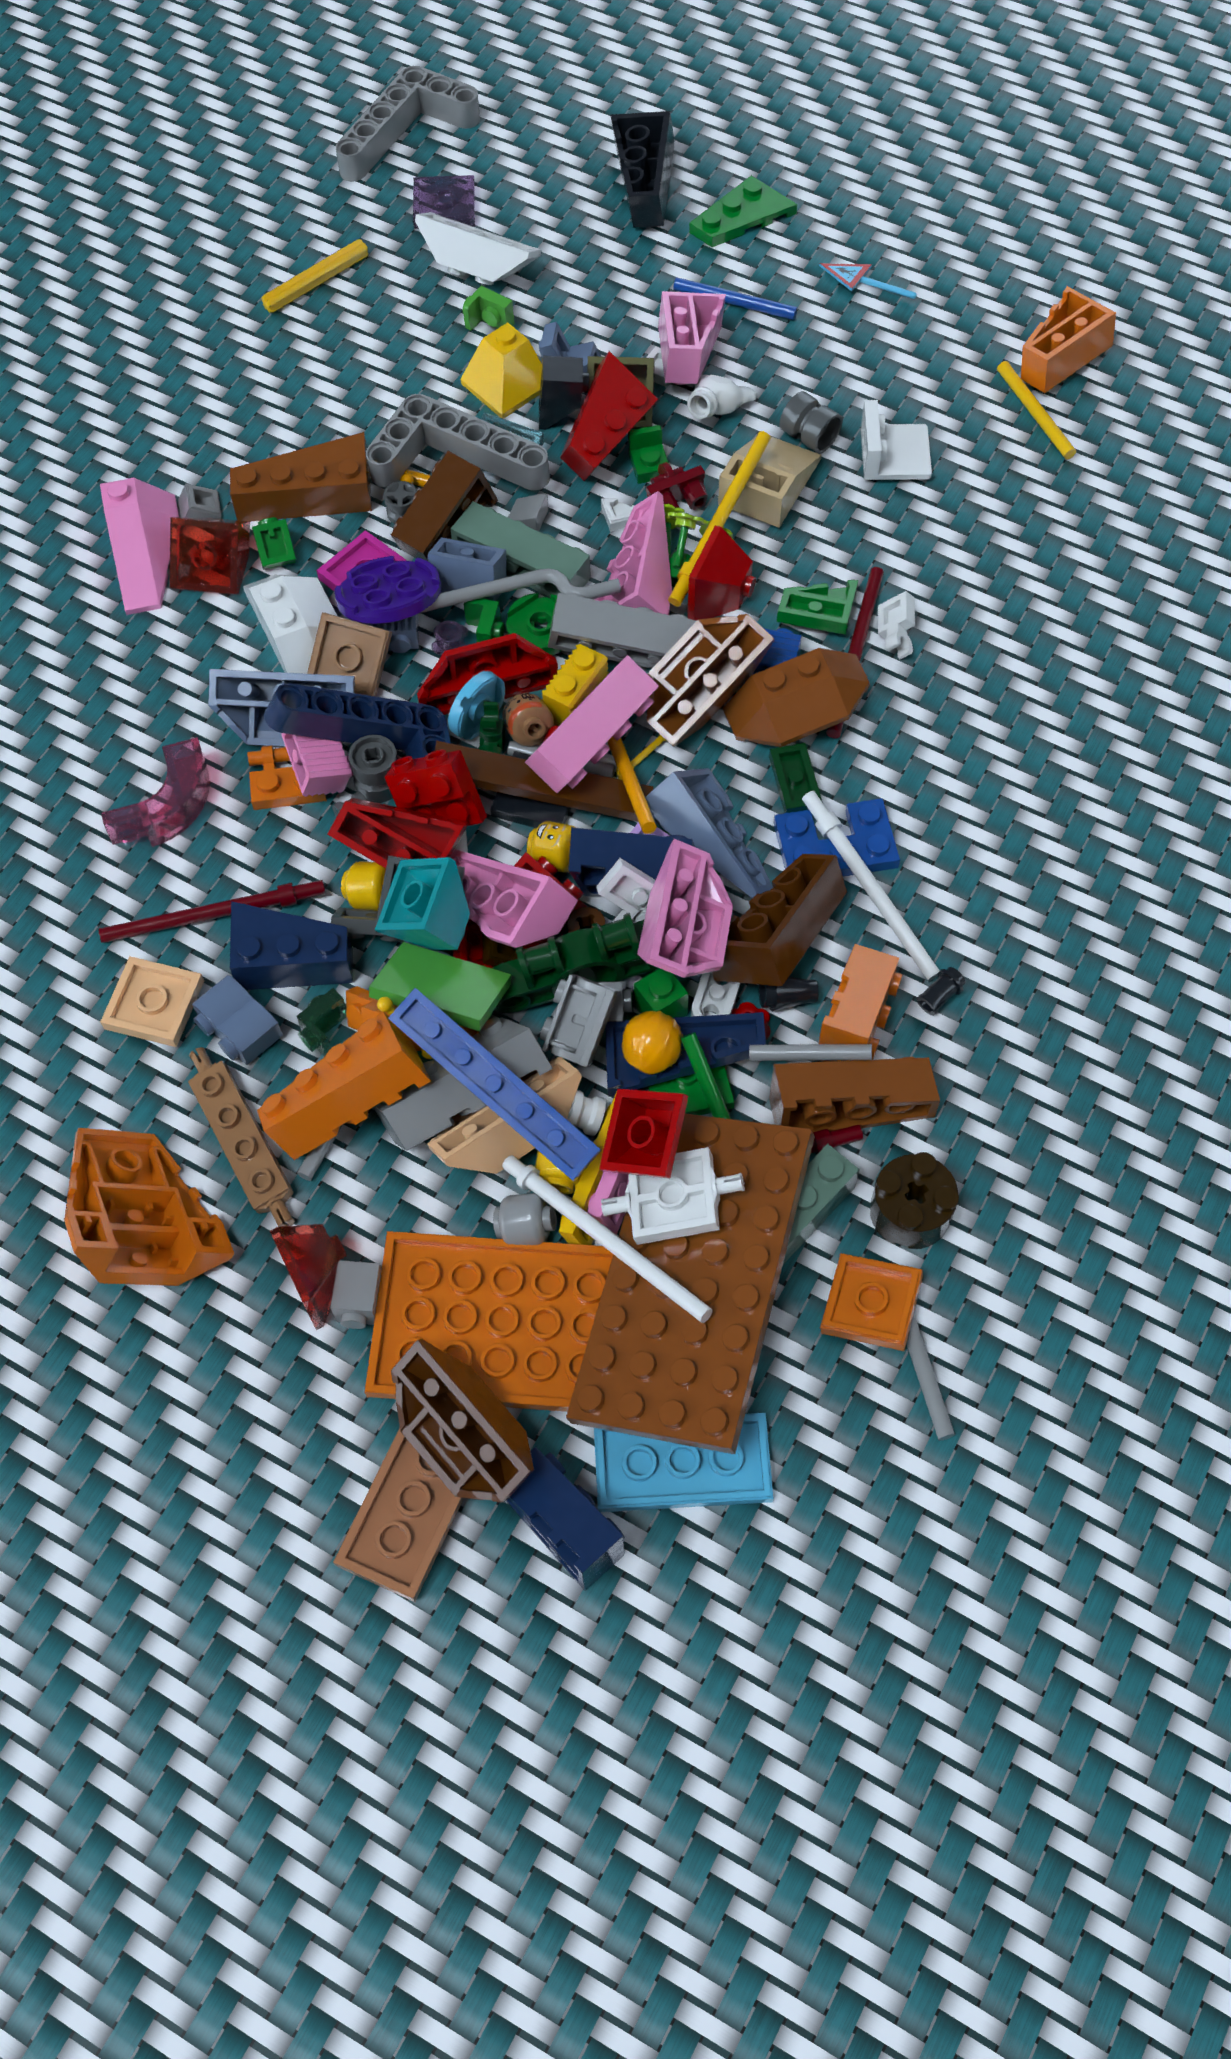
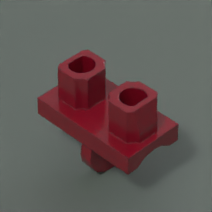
(679, 485)

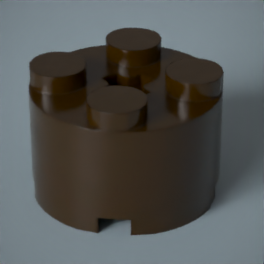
(931, 1203)

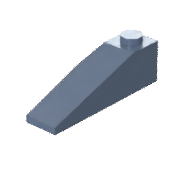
(698, 808)

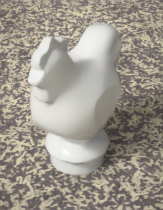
(717, 396)

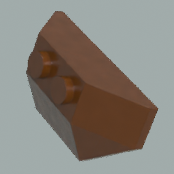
(459, 1425)

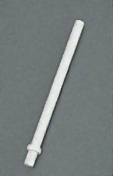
(528, 1178)

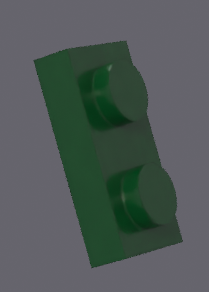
(793, 775)

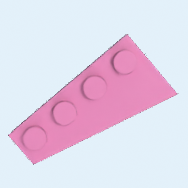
(592, 724)

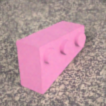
(688, 333)

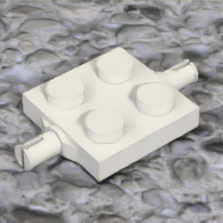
(675, 1205)

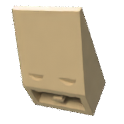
(774, 482)

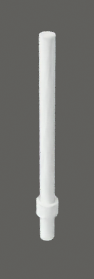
(830, 827)

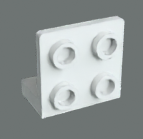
(893, 449)

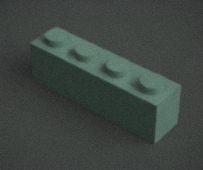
(524, 546)
(825, 1186)

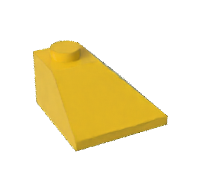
(504, 371)

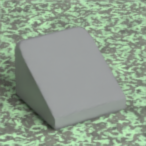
(199, 502)
(530, 510)

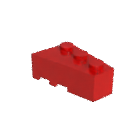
(607, 415)

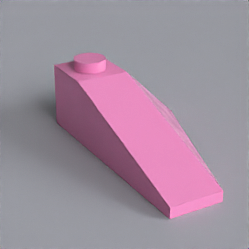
(139, 539)

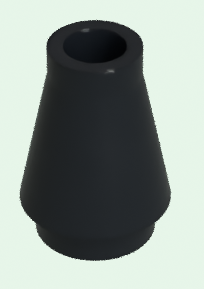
(792, 993)

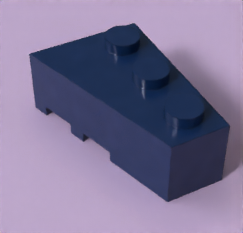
(598, 850)

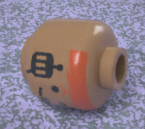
(527, 719)

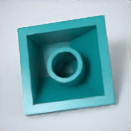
(426, 904)

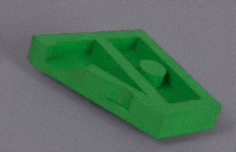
(818, 606)

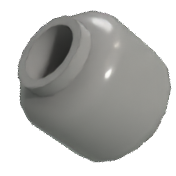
(524, 1220)

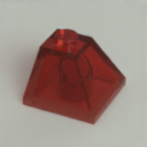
(208, 554)
(312, 1264)

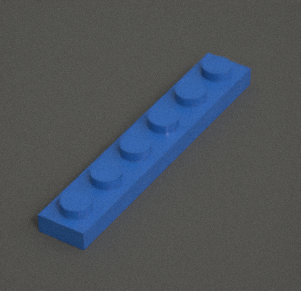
(494, 1084)

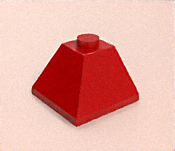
(719, 578)
(643, 1133)

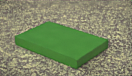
(455, 986)

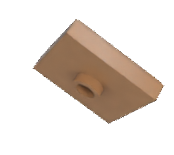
(350, 650)

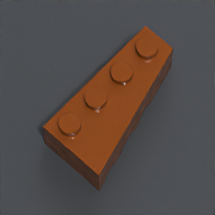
(305, 482)
(853, 1093)

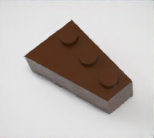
(440, 504)

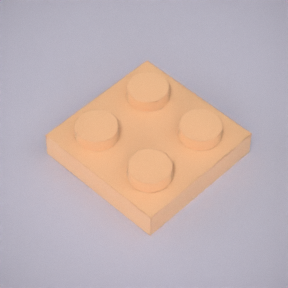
(152, 1001)

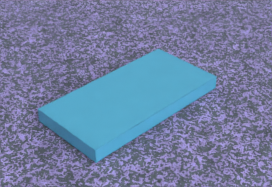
(663, 1475)

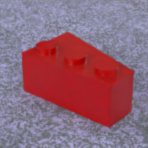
(393, 831)

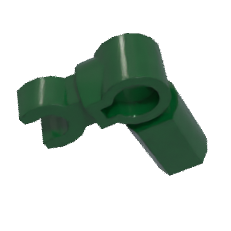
(491, 729)

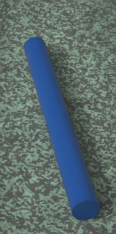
(738, 299)

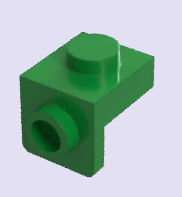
(486, 616)

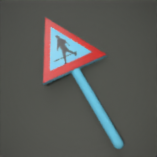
(852, 274)

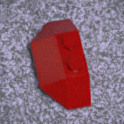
(510, 657)

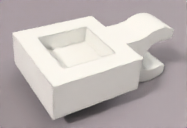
(894, 620)

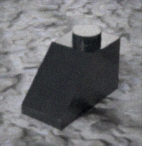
(560, 388)

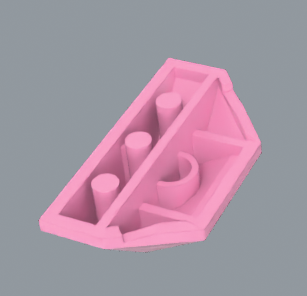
(686, 914)

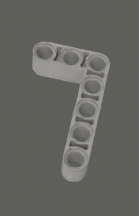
(408, 95)
(433, 423)

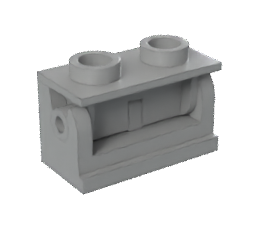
(578, 1020)

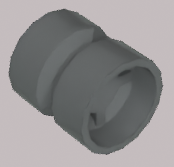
(811, 422)
(370, 761)

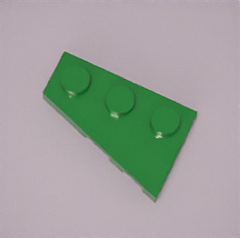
(740, 209)

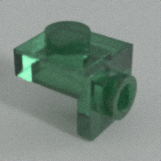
(320, 1017)

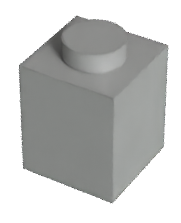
(355, 1293)

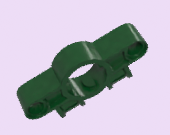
(593, 953)

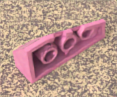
(644, 559)
(511, 901)

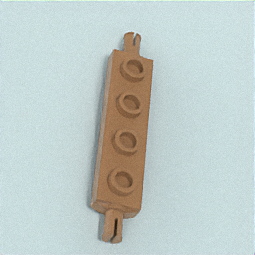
(241, 1138)

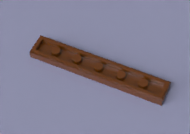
(516, 778)

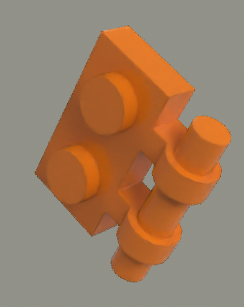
(275, 786)

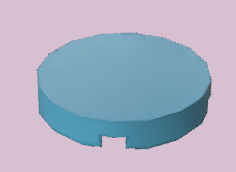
(468, 705)

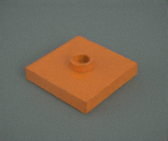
(872, 1301)

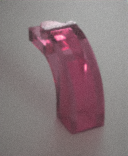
(174, 804)

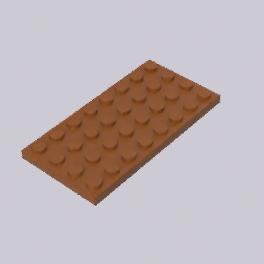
(648, 1359)

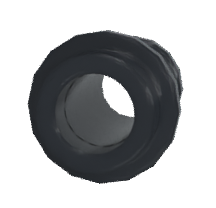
(947, 984)

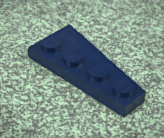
(722, 1038)

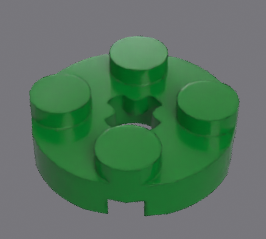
(525, 613)

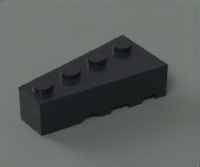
(645, 160)

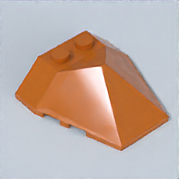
(136, 1215)

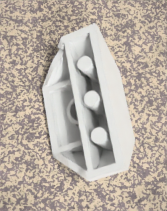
(473, 249)
(290, 616)

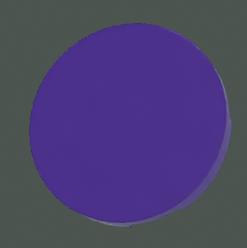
(388, 590)

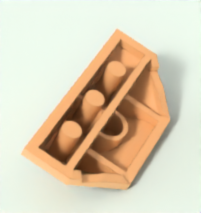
(485, 1140)

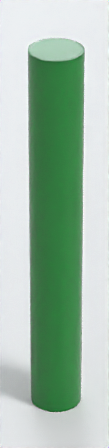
(704, 1076)

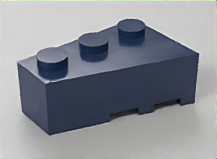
(286, 950)
(567, 1521)

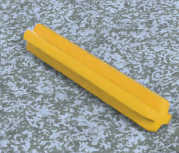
(314, 276)

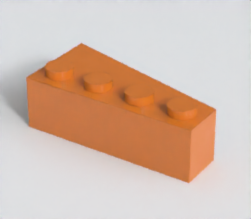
(343, 1087)

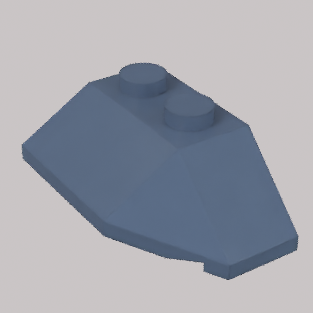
(245, 695)

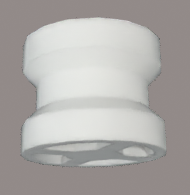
(587, 1113)

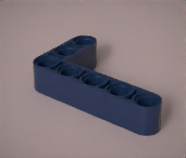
(350, 716)

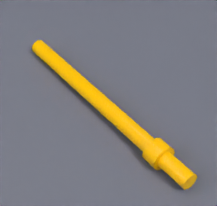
(722, 513)

